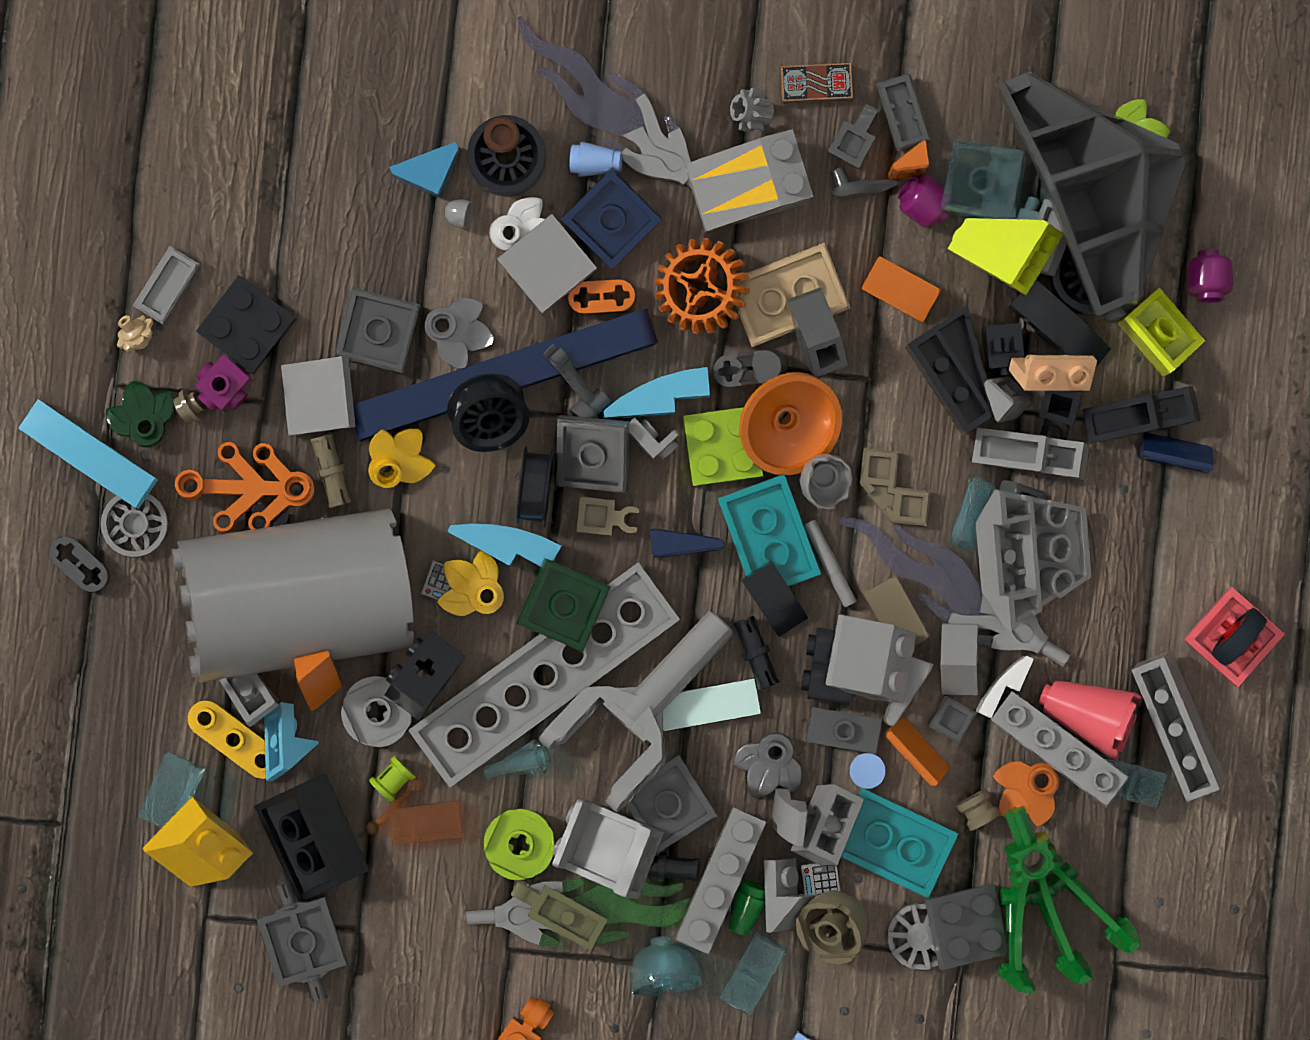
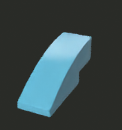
(658, 395)
(507, 542)

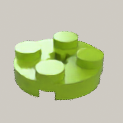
(526, 863)

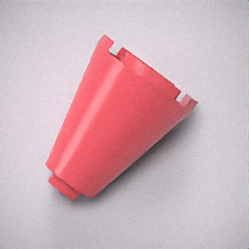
(1093, 714)

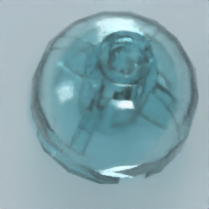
(664, 968)

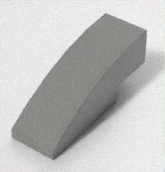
(1031, 453)

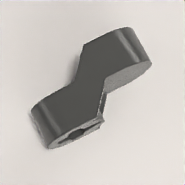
(733, 368)

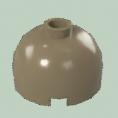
(833, 926)

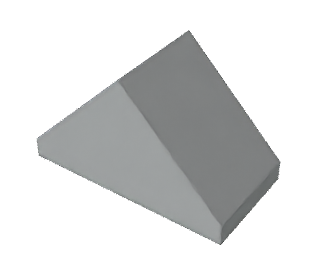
(959, 659)

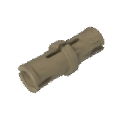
(330, 470)

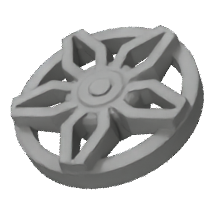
(134, 525)

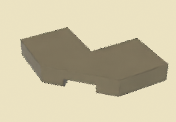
(879, 482)

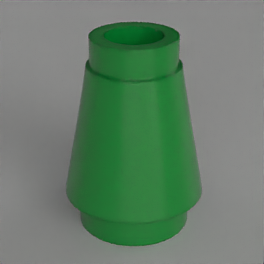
(747, 907)

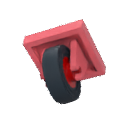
(1234, 636)

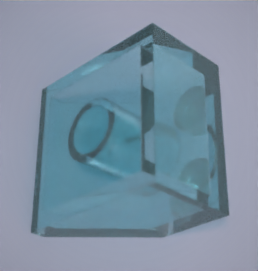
(983, 181)

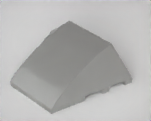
(1030, 553)

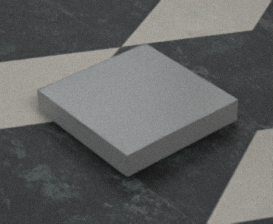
(547, 264)
(318, 396)

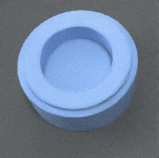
(867, 770)

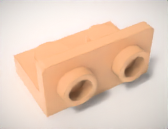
(1054, 372)

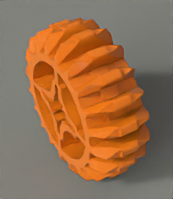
(706, 271)

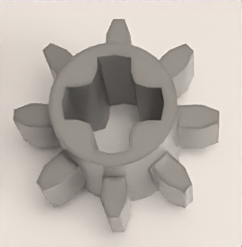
(751, 110)

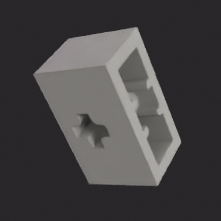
(828, 824)

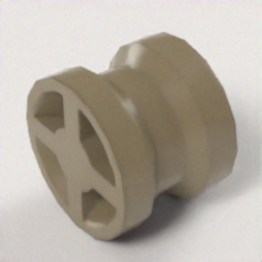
(978, 809)

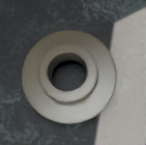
(189, 406)

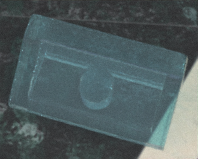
(973, 502)

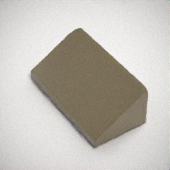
(894, 608)

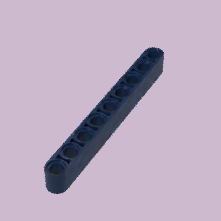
(525, 366)

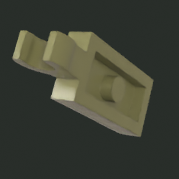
(562, 914)

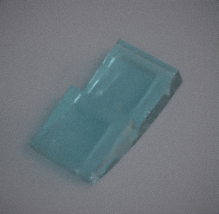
(753, 973)

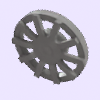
(917, 936)

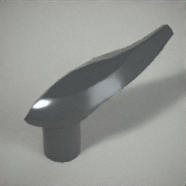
(858, 188)

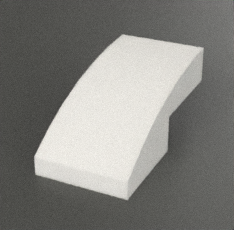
(1012, 678)

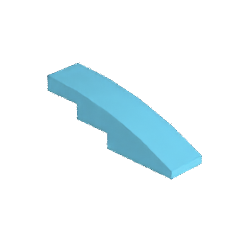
(88, 454)

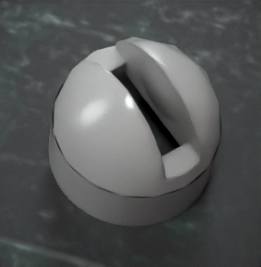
(459, 213)

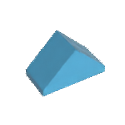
(428, 171)

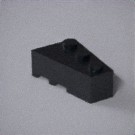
(954, 370)

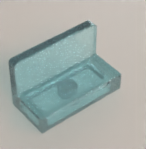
(170, 789)

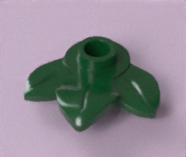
(139, 409)

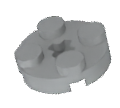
(368, 730)

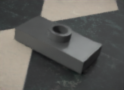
(903, 112)
(843, 730)

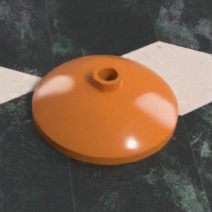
(806, 431)

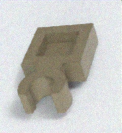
(599, 516)

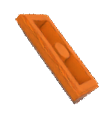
(911, 164)
(901, 289)
(317, 678)
(917, 751)

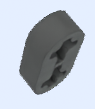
(73, 570)

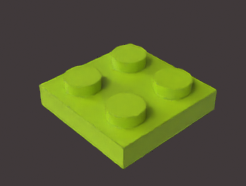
(716, 448)

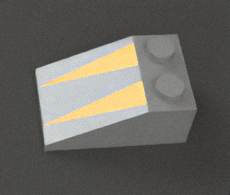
(749, 181)

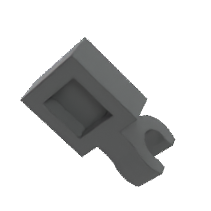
(853, 140)

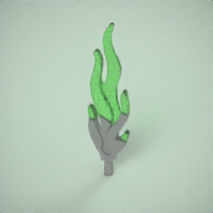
(600, 899)

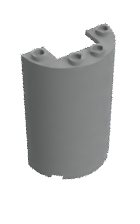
(295, 593)

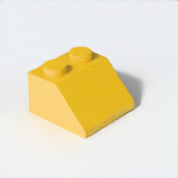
(198, 846)

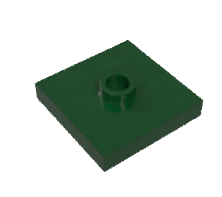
(563, 604)

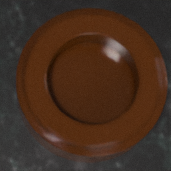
(501, 135)

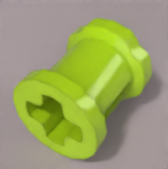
(392, 779)

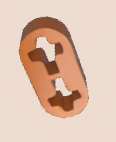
(602, 306)

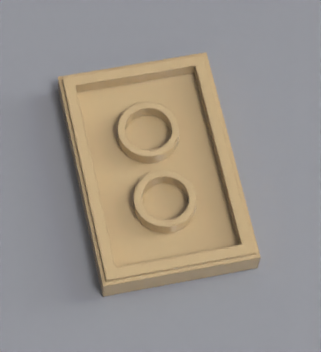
(770, 286)

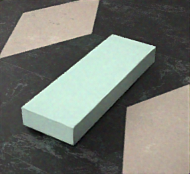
(712, 705)

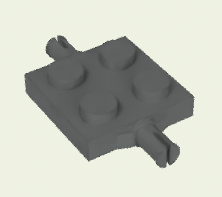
(302, 941)

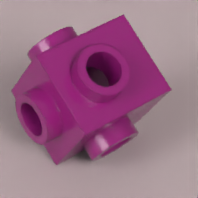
(236, 383)

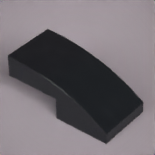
(774, 598)

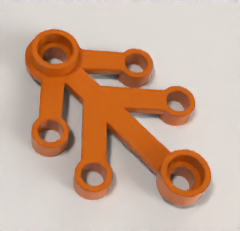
(251, 487)

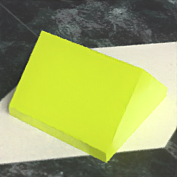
(1161, 332)

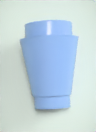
(593, 159)

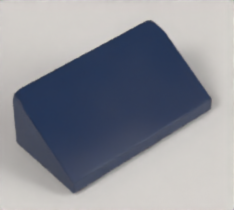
(1176, 453)

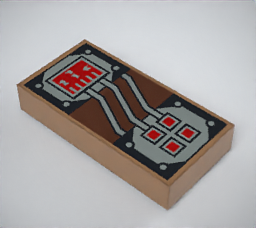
(816, 82)

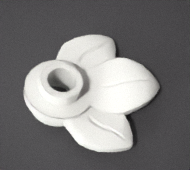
(521, 217)

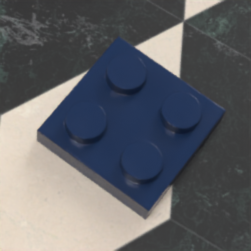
(611, 218)

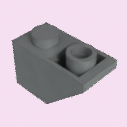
(817, 333)

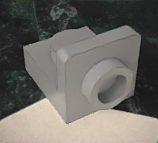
(645, 437)

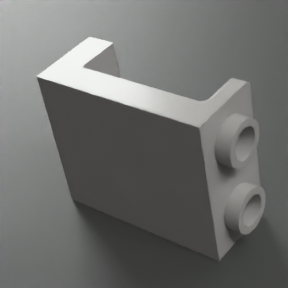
(607, 848)

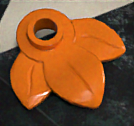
(1022, 791)

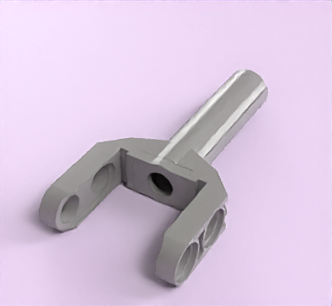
(642, 706)

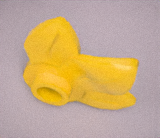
(400, 453)
(467, 584)

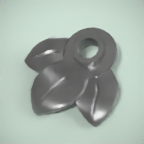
(464, 331)
(766, 770)

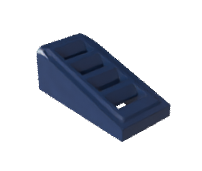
(672, 543)

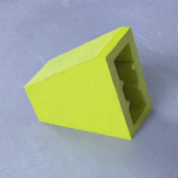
(1007, 248)

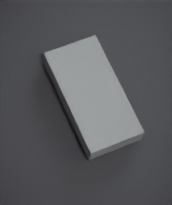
(166, 285)

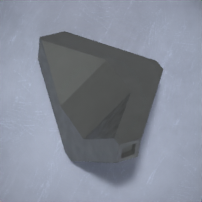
(1104, 183)

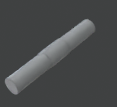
(829, 563)

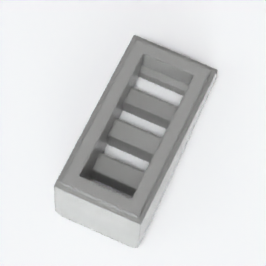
(917, 674)

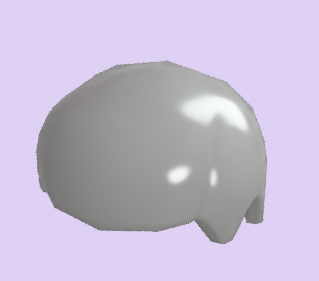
(826, 481)

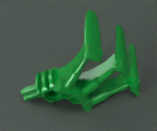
(1071, 963)

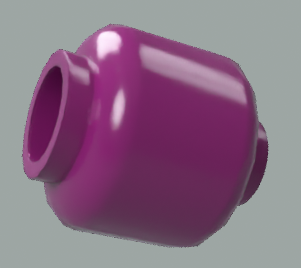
(922, 200)
(1209, 276)

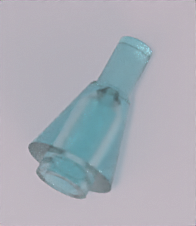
(527, 760)

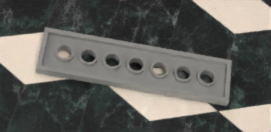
(540, 700)

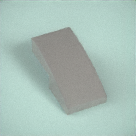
(789, 817)

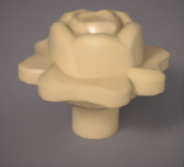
(134, 333)

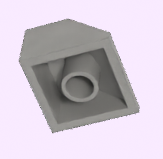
(871, 659)

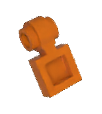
(535, 1014)

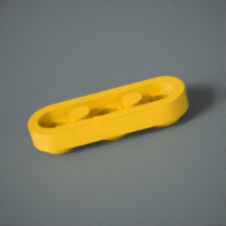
(217, 734)

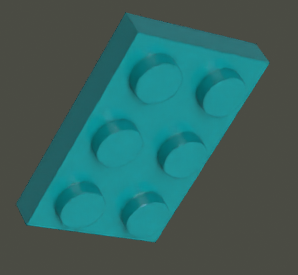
(769, 528)
(898, 844)

